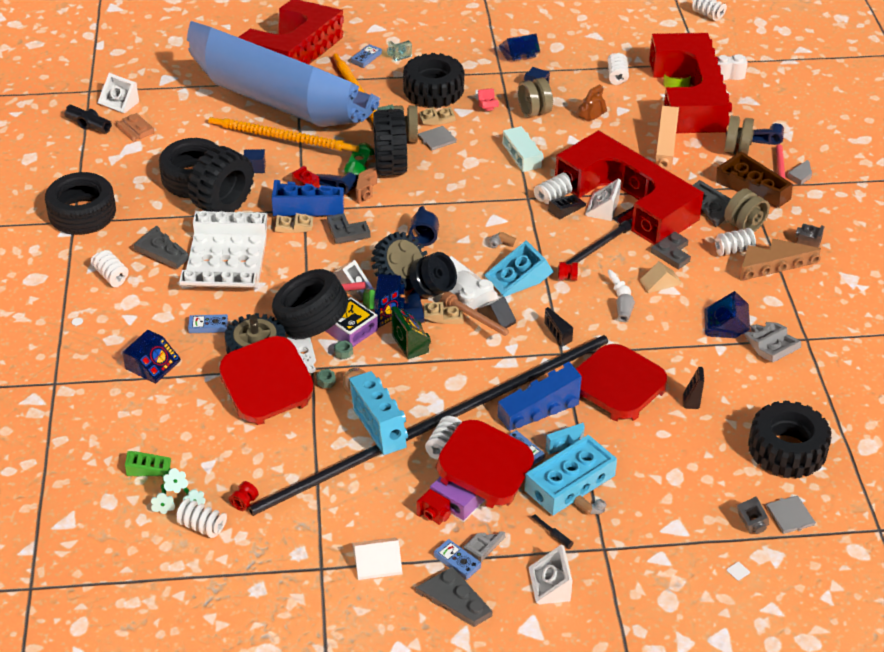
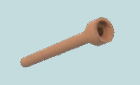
(450, 299)

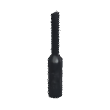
(555, 533)

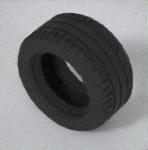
(178, 156)
(80, 218)
(310, 303)

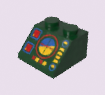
(409, 333)

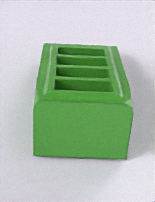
(368, 298)
(135, 460)

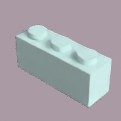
(522, 149)

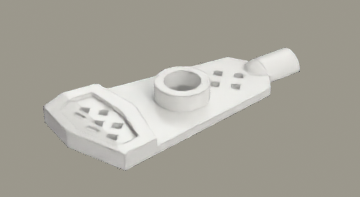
(305, 345)

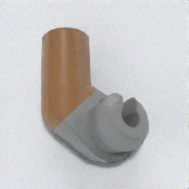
(500, 238)
(590, 508)

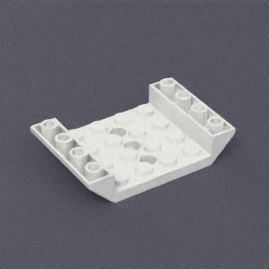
(230, 238)

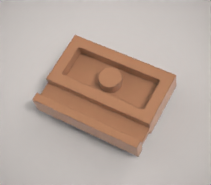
(135, 127)

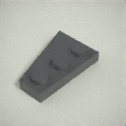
(713, 203)
(161, 248)
(456, 595)

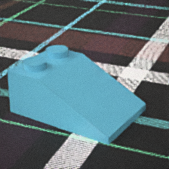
(519, 270)

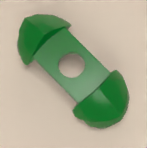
(358, 166)

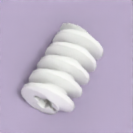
(710, 8)
(618, 68)
(553, 188)
(734, 241)
(110, 267)
(441, 435)
(201, 519)

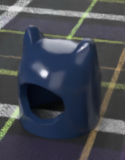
(425, 225)

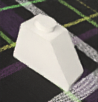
(351, 274)

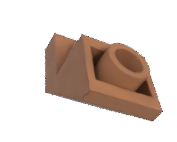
(364, 185)

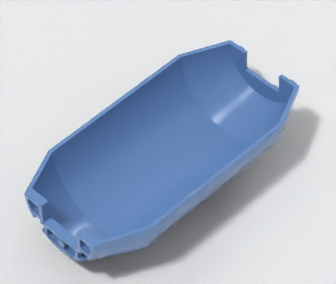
(278, 79)

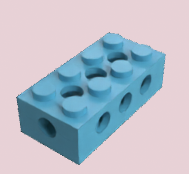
(378, 412)
(570, 474)

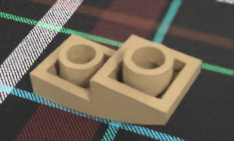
(443, 116)
(299, 224)
(447, 315)

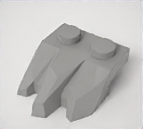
(772, 341)

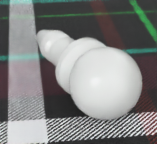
(620, 286)

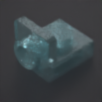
(399, 51)

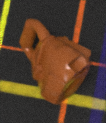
(593, 105)

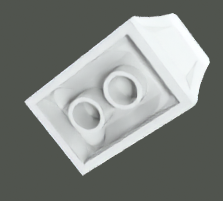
(470, 288)

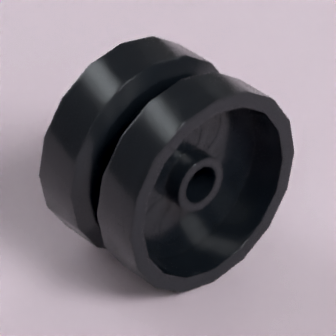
(433, 275)

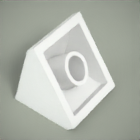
(119, 93)
(604, 201)
(377, 558)
(552, 577)

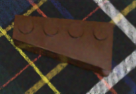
(745, 172)

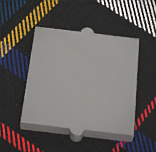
(437, 138)
(790, 514)

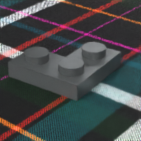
(345, 232)
(671, 250)

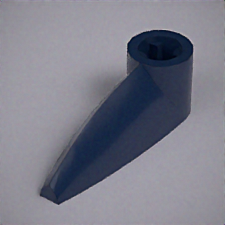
(772, 136)
(347, 181)
(414, 306)

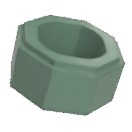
(343, 349)
(325, 378)

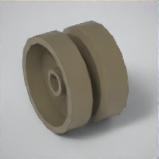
(535, 97)
(411, 122)
(739, 135)
(747, 210)

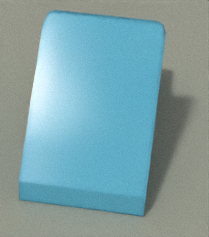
(564, 438)

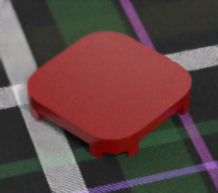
(266, 379)
(621, 381)
(485, 462)

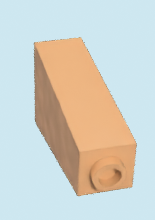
(667, 137)

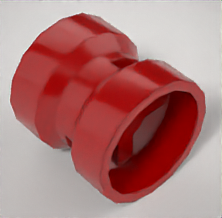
(568, 271)
(243, 496)

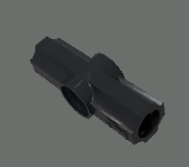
(88, 119)

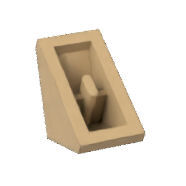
(659, 278)

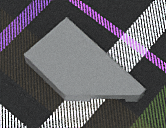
(801, 173)
(482, 545)

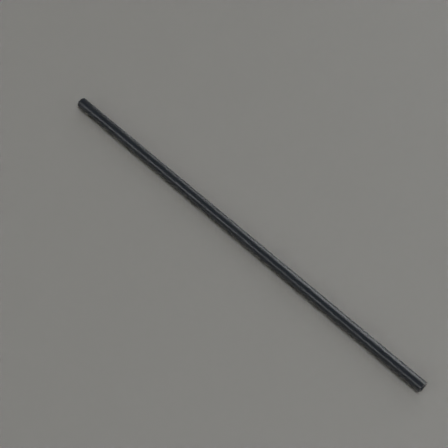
(427, 425)

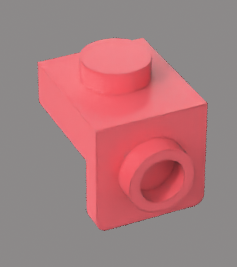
(487, 99)

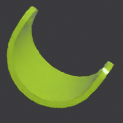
(675, 82)

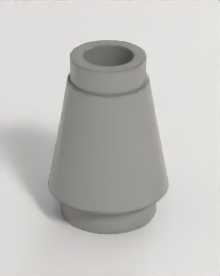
(625, 305)

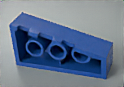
(306, 199)
(541, 398)

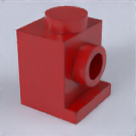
(304, 176)
(434, 507)

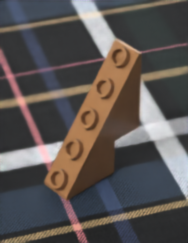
(779, 258)

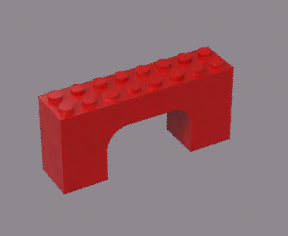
(304, 31)
(704, 105)
(664, 200)

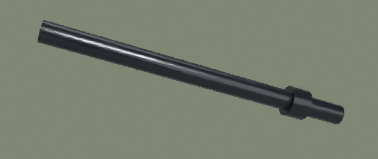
(622, 228)

